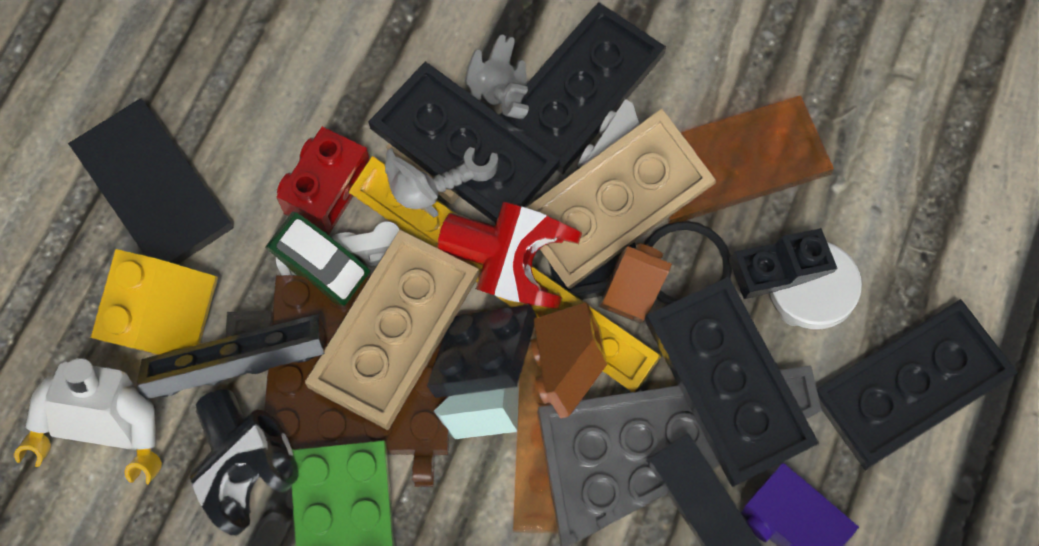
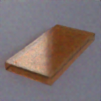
(756, 156)

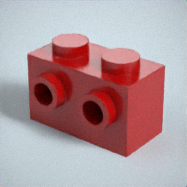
(323, 179)

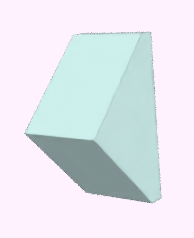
(480, 413)

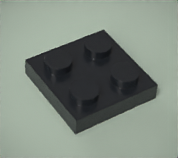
(483, 351)

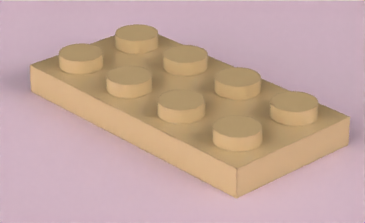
(622, 195)
(393, 329)

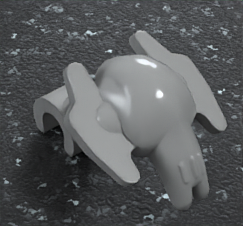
(498, 79)
(420, 191)

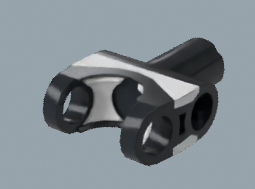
(239, 456)

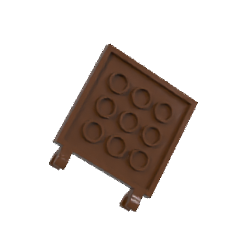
(319, 422)

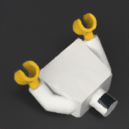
(95, 408)

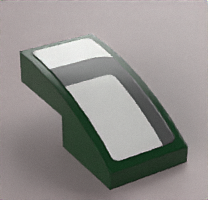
(318, 258)

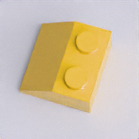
(153, 304)

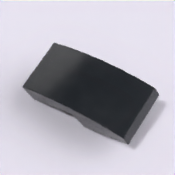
(782, 265)

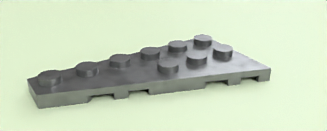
(603, 447)

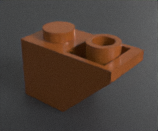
(635, 282)
(569, 355)

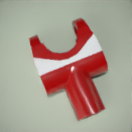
(507, 250)

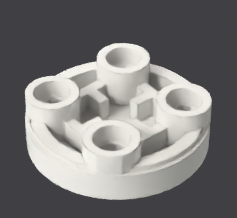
(823, 300)

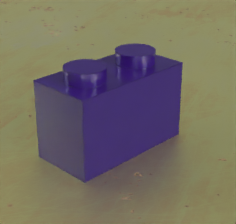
(796, 514)

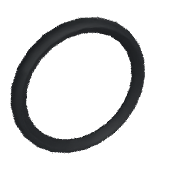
(696, 227)

